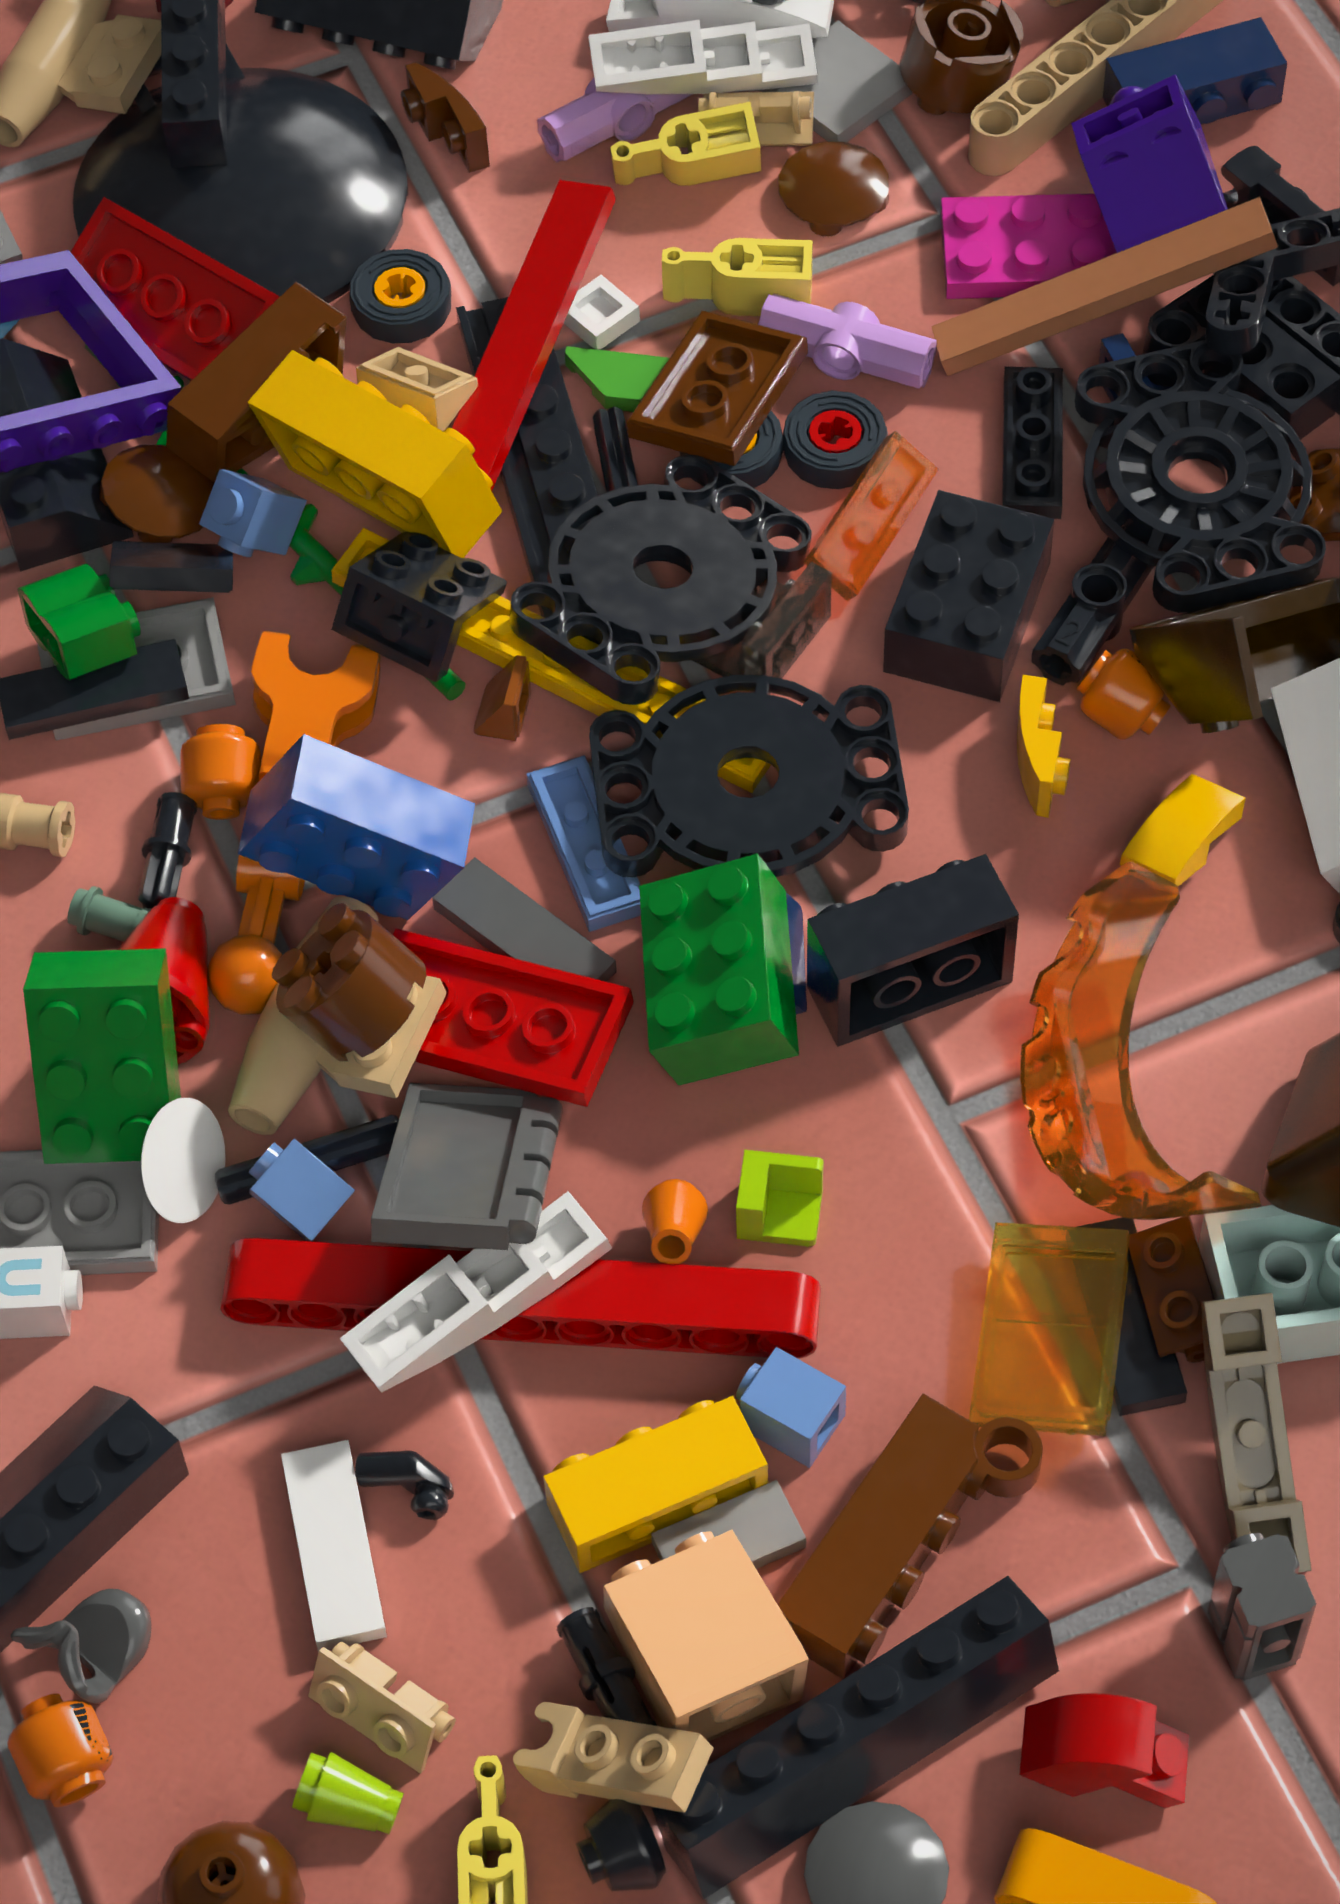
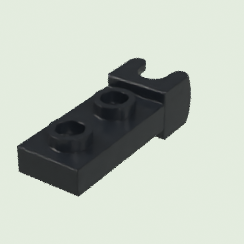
(1258, 175)

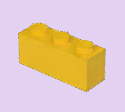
(653, 1480)

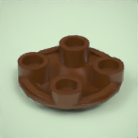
(834, 185)
(155, 493)

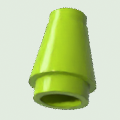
(345, 1795)

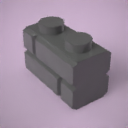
(1260, 1605)

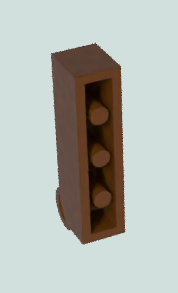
(893, 1525)

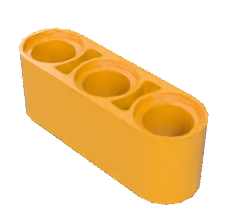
(1063, 1872)

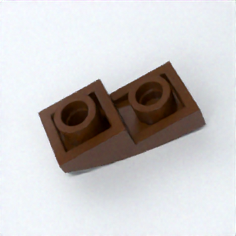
(445, 114)

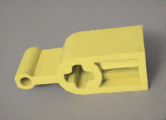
(719, 146)
(740, 273)
(491, 1832)

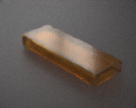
(872, 514)

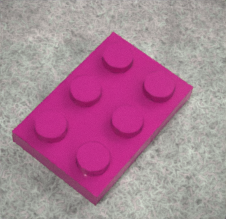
(1018, 241)

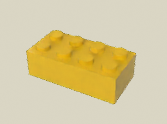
(376, 453)

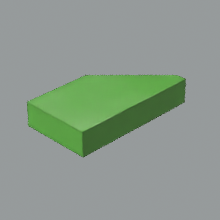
(614, 376)

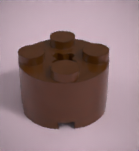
(959, 53)
(348, 983)

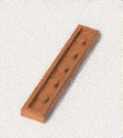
(1104, 286)

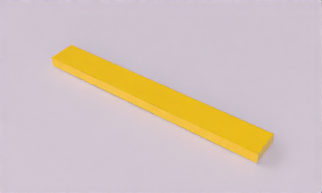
(492, 638)

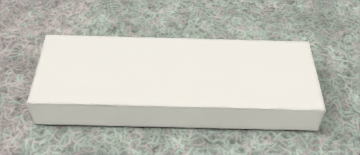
(333, 1545)

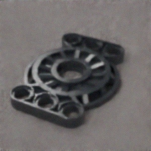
(1207, 421)
(650, 624)
(791, 824)

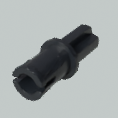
(167, 848)

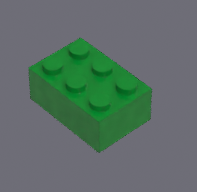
(718, 970)
(100, 1050)

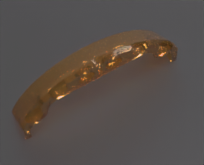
(1079, 1060)

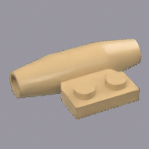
(75, 55)
(285, 1060)

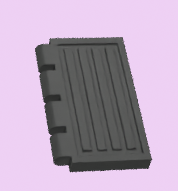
(467, 1167)

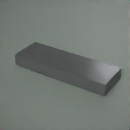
(516, 925)

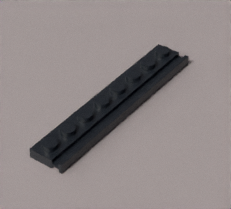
(547, 462)

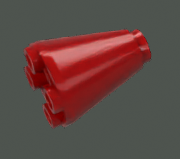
(182, 931)

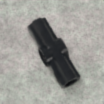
(1090, 613)

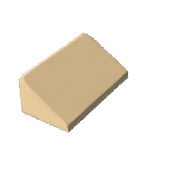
(419, 382)

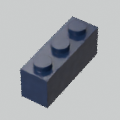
(1218, 69)

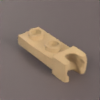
(615, 1759)

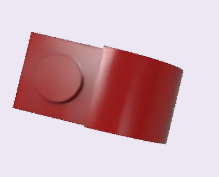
(1104, 1742)

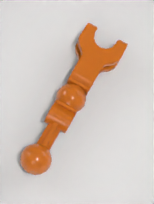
(291, 705)

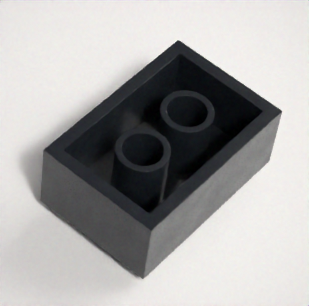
(968, 595)
(911, 949)

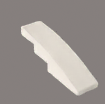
(702, 61)
(473, 1297)

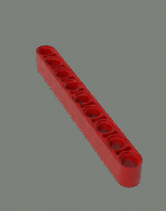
(599, 1307)

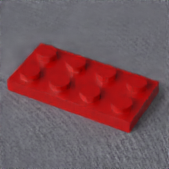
(168, 290)
(519, 1020)

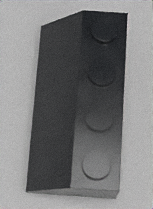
(439, 28)
(54, 504)
(77, 1498)

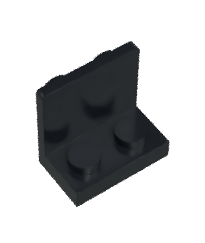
(413, 601)

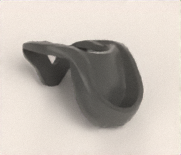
(104, 1633)

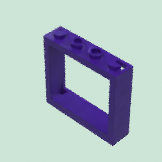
(96, 420)

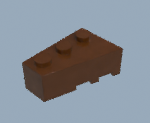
(211, 417)

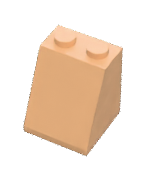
(706, 1637)

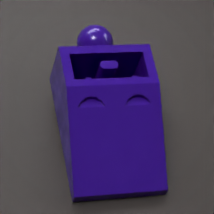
(1148, 163)

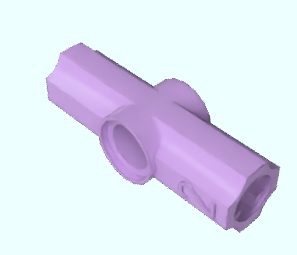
(599, 117)
(852, 341)

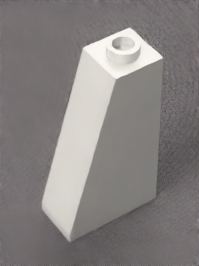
(1311, 730)

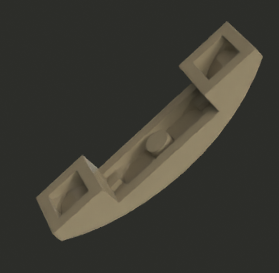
(1250, 1420)

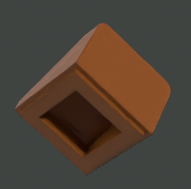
(505, 702)

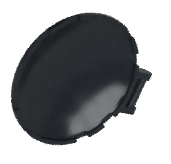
(304, 190)

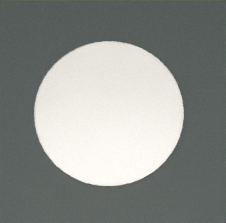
(181, 1160)

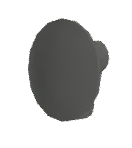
(876, 1858)

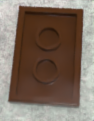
(717, 388)

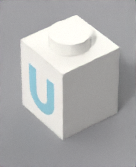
(37, 1292)

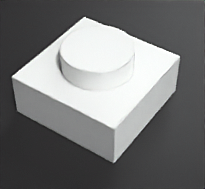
(601, 313)

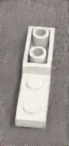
(716, 13)

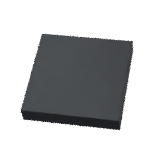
(171, 567)

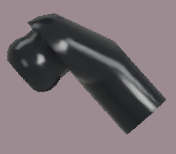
(411, 1471)

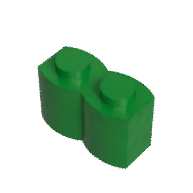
(79, 620)

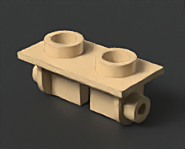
(778, 116)
(354, 1689)

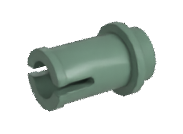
(102, 914)

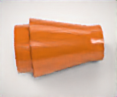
(674, 1218)

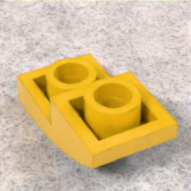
(1039, 747)
(1181, 828)

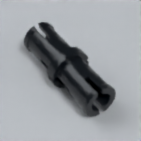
(604, 1673)

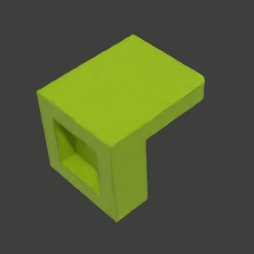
(779, 1198)

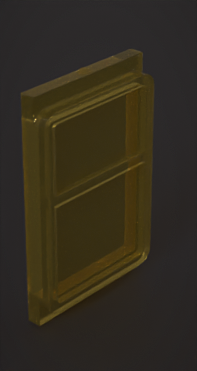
(1051, 1327)

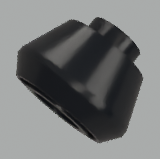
(621, 1848)

